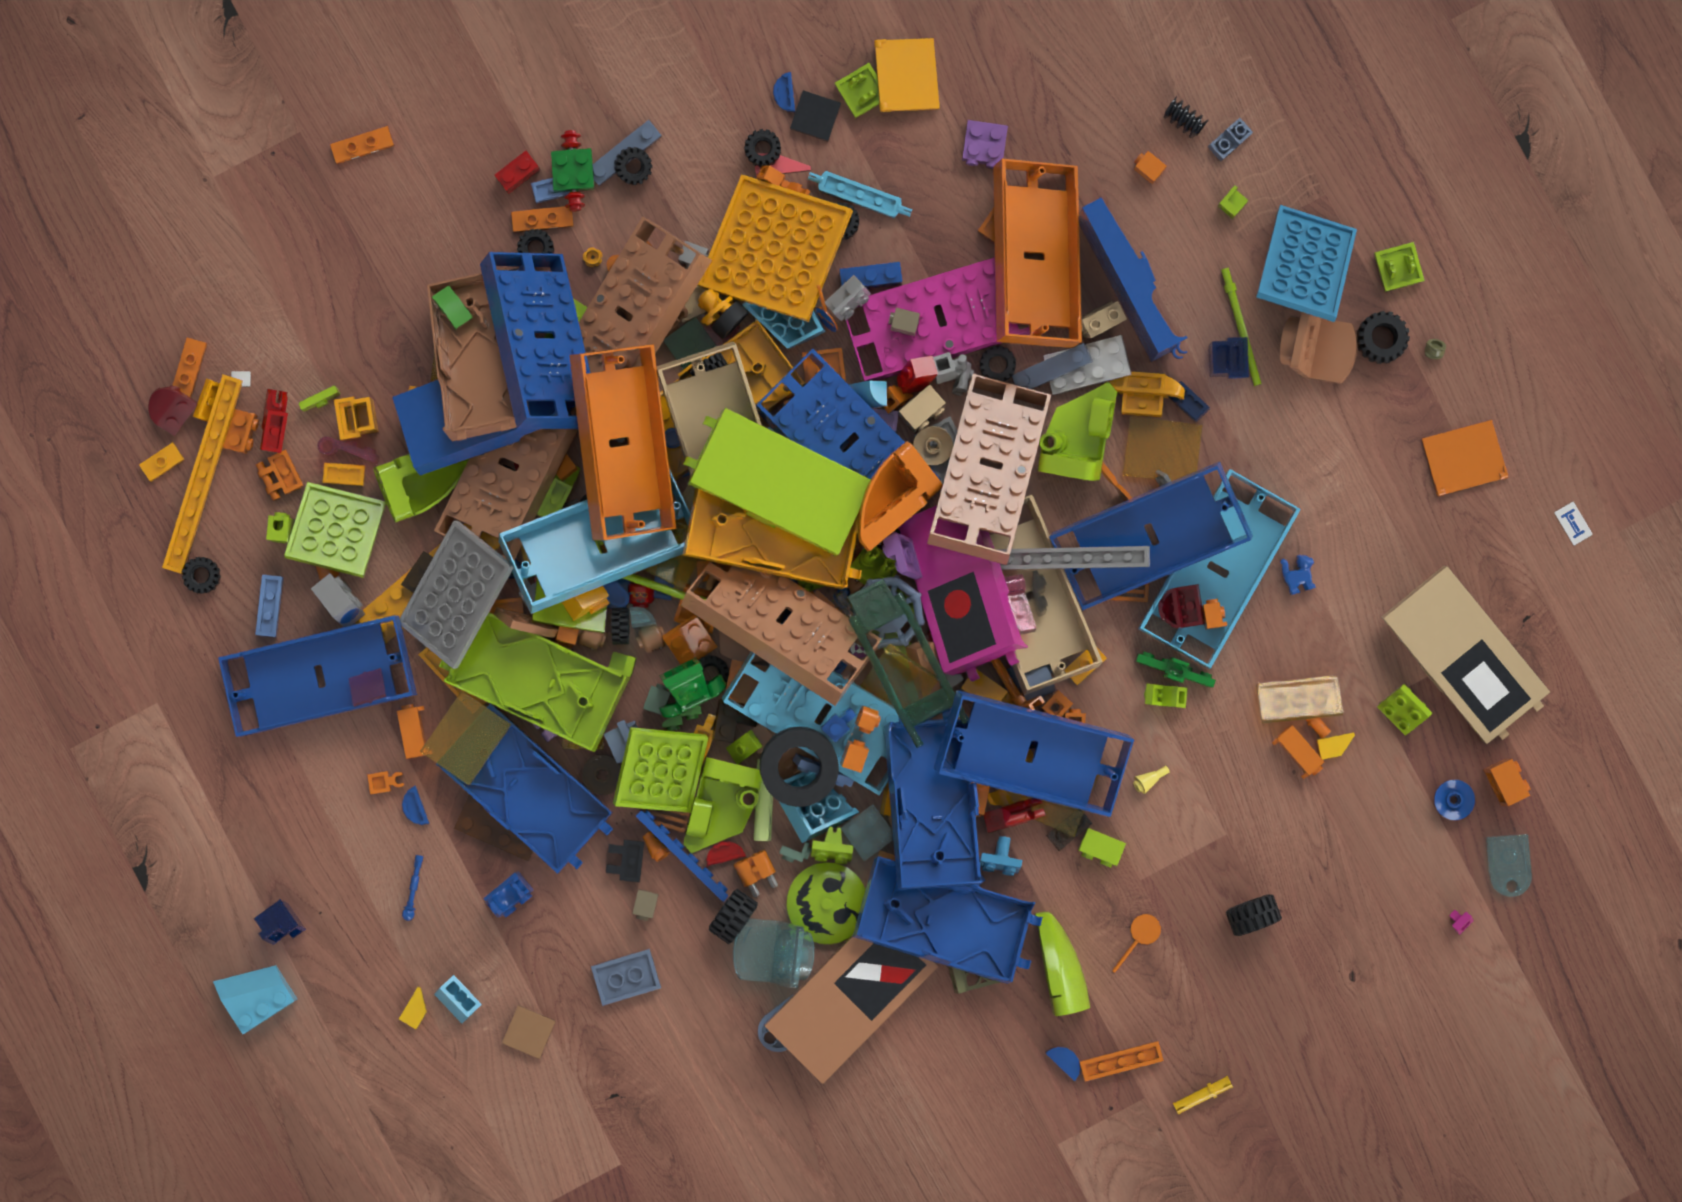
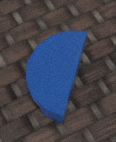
(783, 92)
(414, 808)
(1065, 1060)

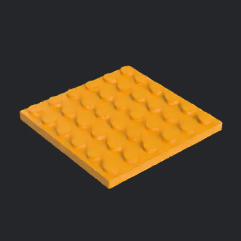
(775, 247)

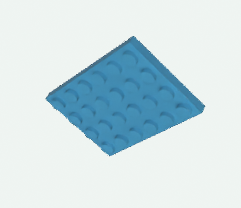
(1306, 263)

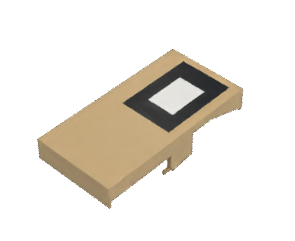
(1466, 655)

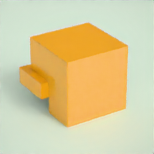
(355, 417)
(587, 602)

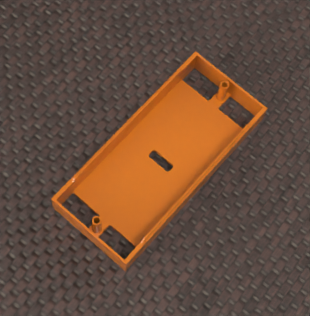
(1043, 223)
(631, 475)

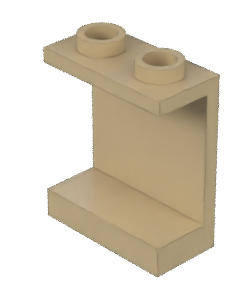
(1102, 319)

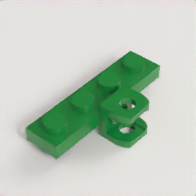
(1175, 669)

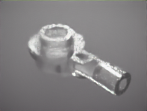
(841, 602)

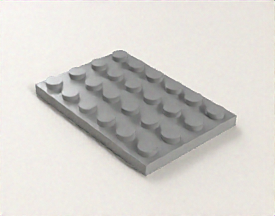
(455, 594)

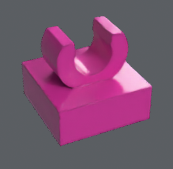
(1461, 922)

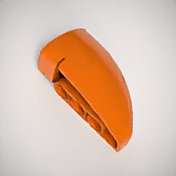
(895, 494)

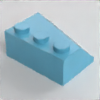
(785, 328)
(817, 818)
(254, 996)

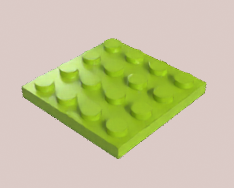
(335, 529)
(660, 770)

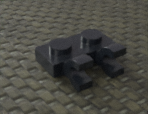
(631, 860)

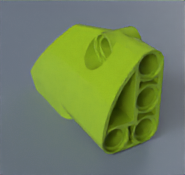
(1079, 435)
(719, 804)

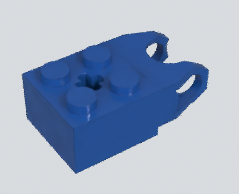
(508, 894)

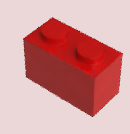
(517, 172)
(917, 374)

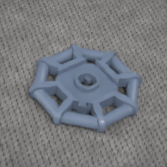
(897, 624)

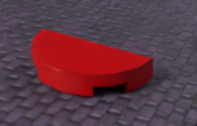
(724, 852)

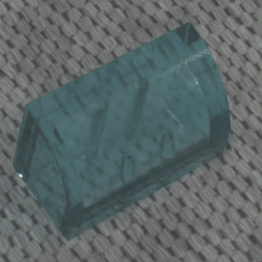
(641, 618)

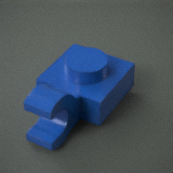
(837, 726)

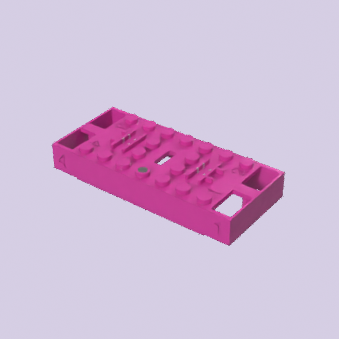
(968, 308)

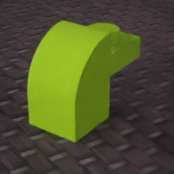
(1165, 696)

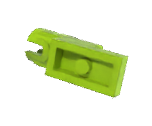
(557, 494)

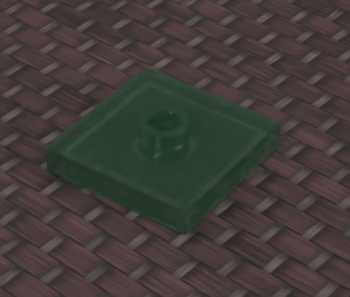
(689, 340)

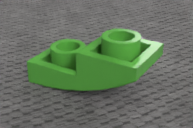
(452, 307)
(673, 723)

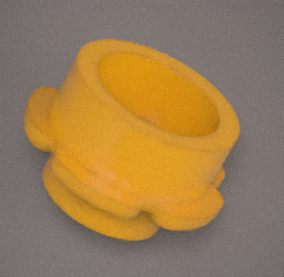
(592, 252)

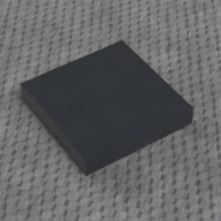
(815, 115)

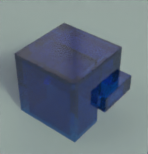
(1229, 358)
(278, 922)

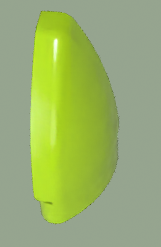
(412, 493)
(1062, 968)

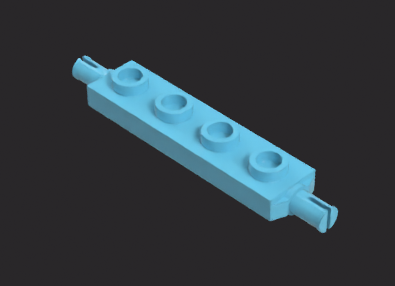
(859, 194)

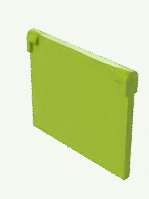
(559, 616)

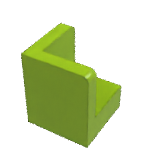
(1232, 202)
(622, 664)

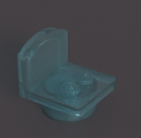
(773, 952)

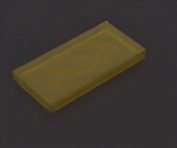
(1299, 699)

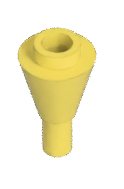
(1146, 781)

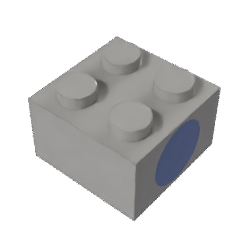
(339, 600)

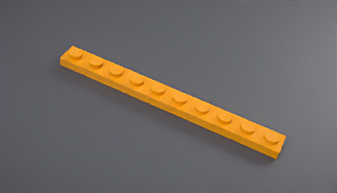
(202, 474)

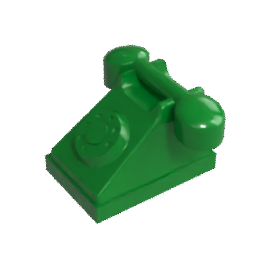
(689, 687)

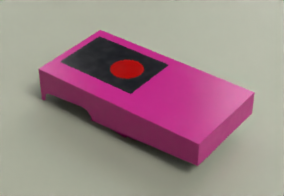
(962, 599)

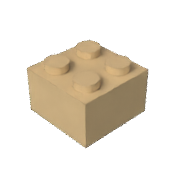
(922, 409)

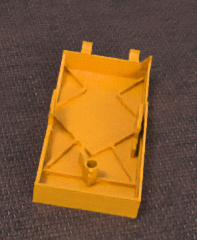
(731, 537)

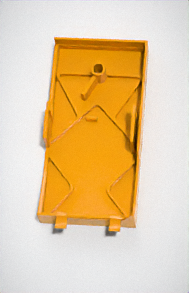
(763, 367)

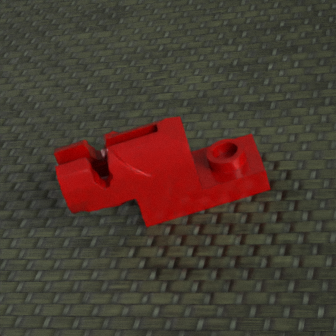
(274, 421)
(1013, 815)

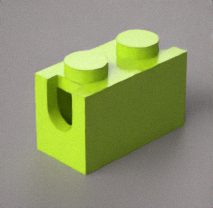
(279, 527)
(1102, 847)

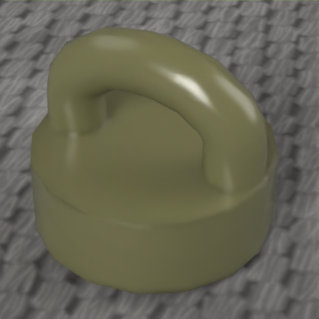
(1435, 349)

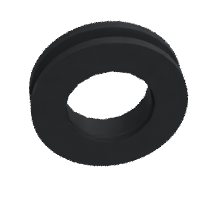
(809, 793)

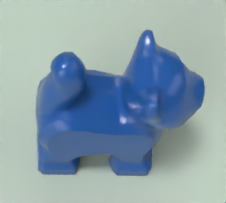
(1297, 577)

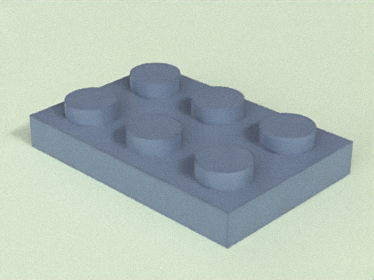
(626, 977)

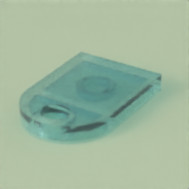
(1509, 861)

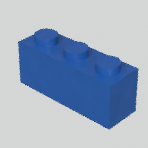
(874, 275)

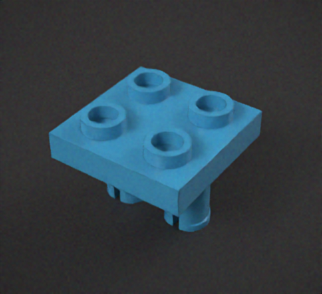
(1000, 859)

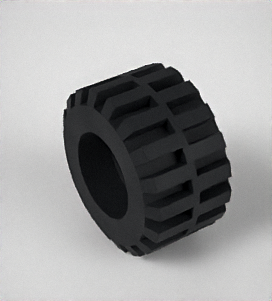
(1399, 332)
(1253, 915)
(733, 916)

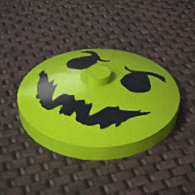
(826, 902)

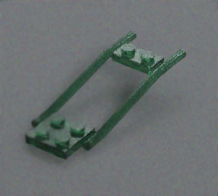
(873, 609)

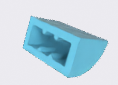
(872, 392)
(457, 999)

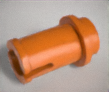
(1319, 727)

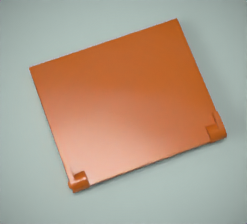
(1464, 458)

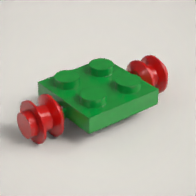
(572, 170)

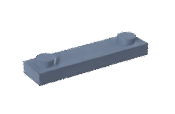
(640, 138)
(1053, 367)

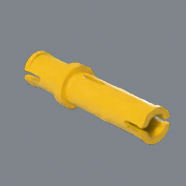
(1203, 1094)

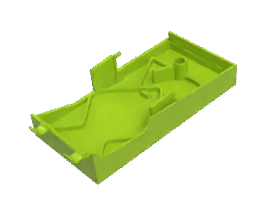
(778, 481)
(539, 682)

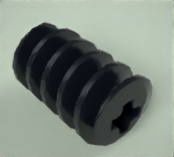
(1184, 118)

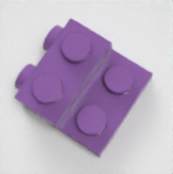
(984, 143)
(903, 552)

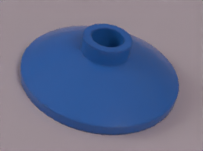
(1463, 805)

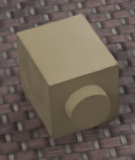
(904, 321)
(645, 904)

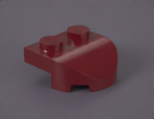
(170, 408)
(1182, 607)

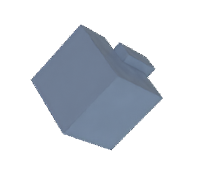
(1035, 677)
(618, 738)

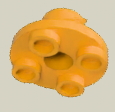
(712, 304)

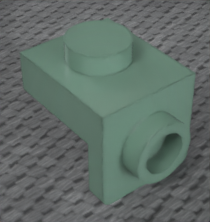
(791, 854)

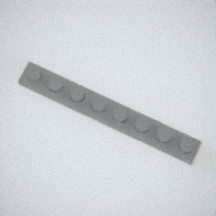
(1078, 557)

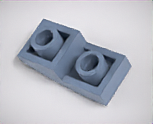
(1230, 139)

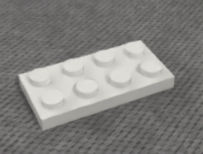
(1108, 363)

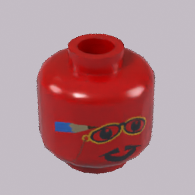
(640, 595)

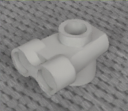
(962, 379)

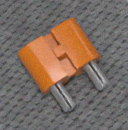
(755, 868)

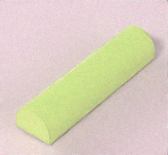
(763, 814)

